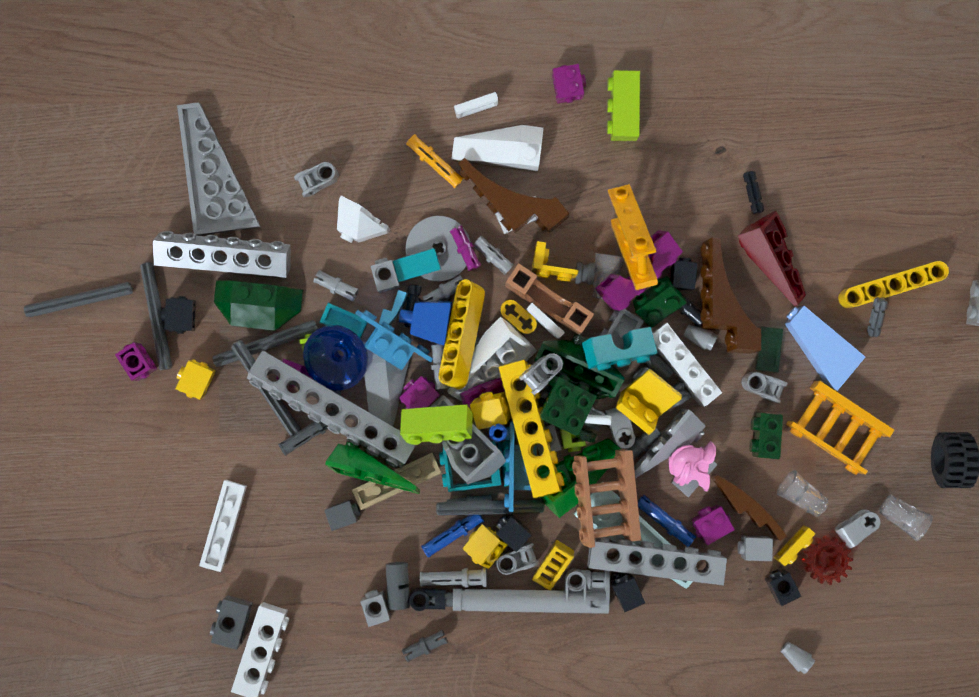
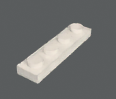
(223, 525)

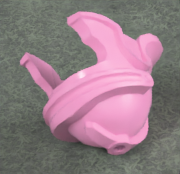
(692, 464)

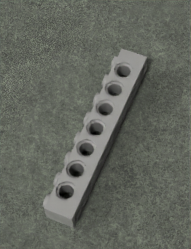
(326, 399)

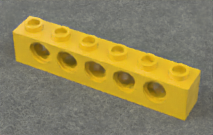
(539, 486)

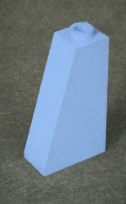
(824, 348)

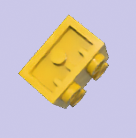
(543, 271)
(647, 400)

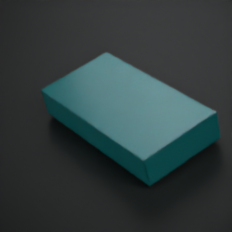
(417, 265)
(337, 316)

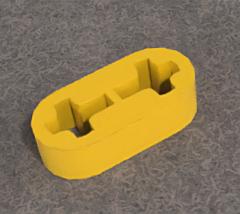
(521, 313)

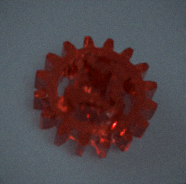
(834, 554)

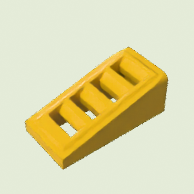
(562, 549)

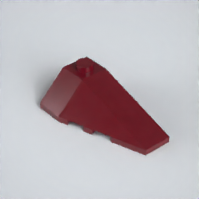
(768, 250)

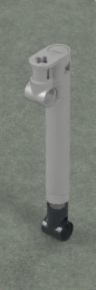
(588, 596)

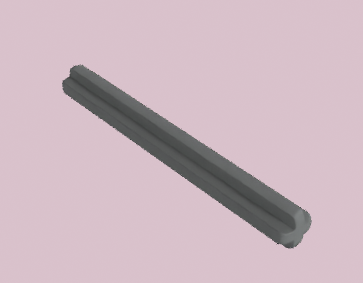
(78, 299)
(155, 310)
(268, 342)
(277, 405)
(488, 507)

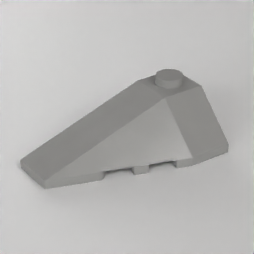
(383, 387)

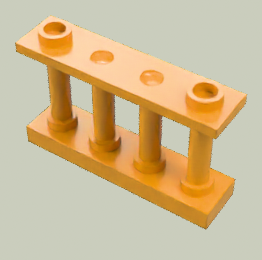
(633, 237)
(858, 418)

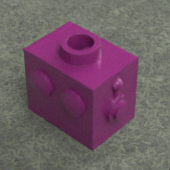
(568, 83)
(128, 359)
(419, 393)
(712, 524)

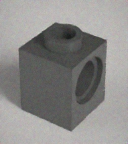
(342, 514)

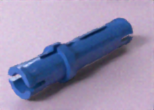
(502, 436)
(670, 524)
(461, 528)

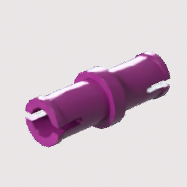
(465, 248)

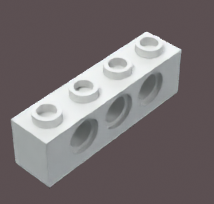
(685, 365)
(245, 683)

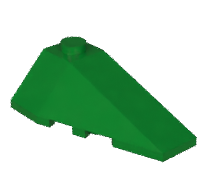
(355, 463)
(565, 500)

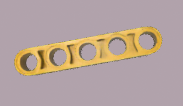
(902, 280)
(461, 334)

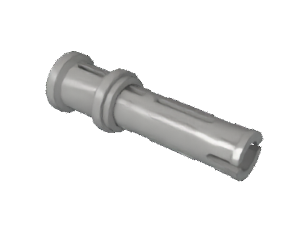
(465, 578)

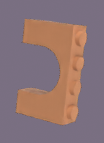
(568, 314)

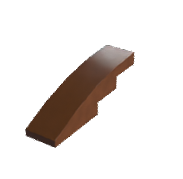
(743, 502)

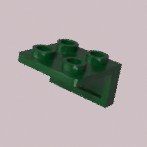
(567, 405)

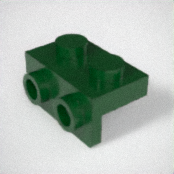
(658, 302)
(767, 435)

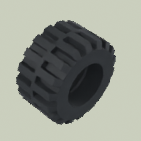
(955, 460)

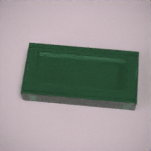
(769, 357)

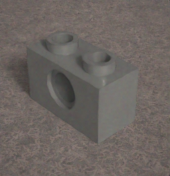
(240, 612)

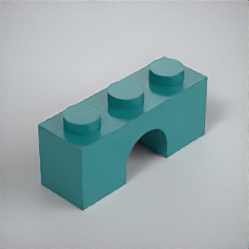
(603, 353)

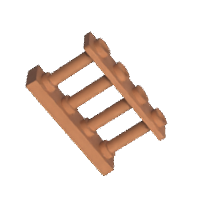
(628, 497)

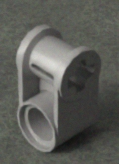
(315, 178)
(539, 375)
(768, 387)
(620, 425)
(855, 530)
(519, 559)

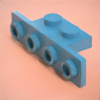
(389, 345)
(517, 475)

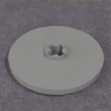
(433, 232)

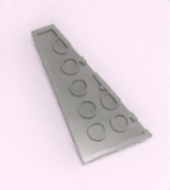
(213, 188)

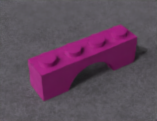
(620, 291)

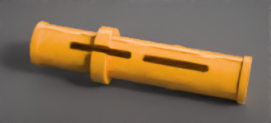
(415, 144)

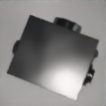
(179, 314)

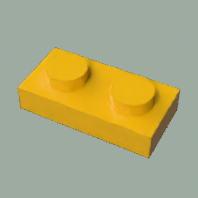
(789, 551)

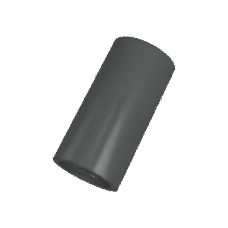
(397, 585)

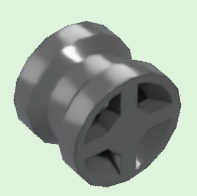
(585, 273)
(685, 395)

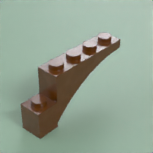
(512, 206)
(721, 307)

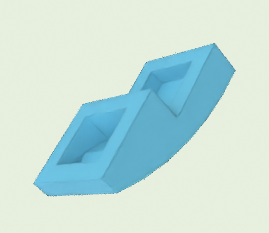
(390, 316)

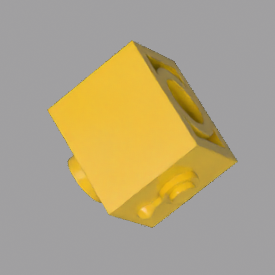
(195, 379)
(490, 410)
(484, 546)

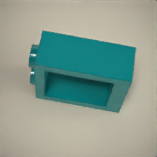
(448, 477)

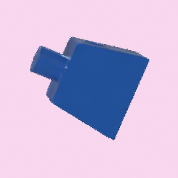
(428, 320)

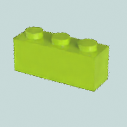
(624, 105)
(436, 424)

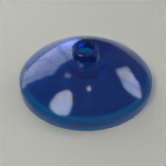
(326, 364)

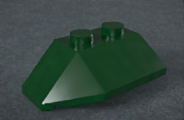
(257, 304)
(575, 366)

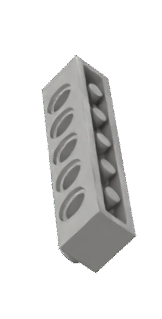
(167, 255)
(712, 574)

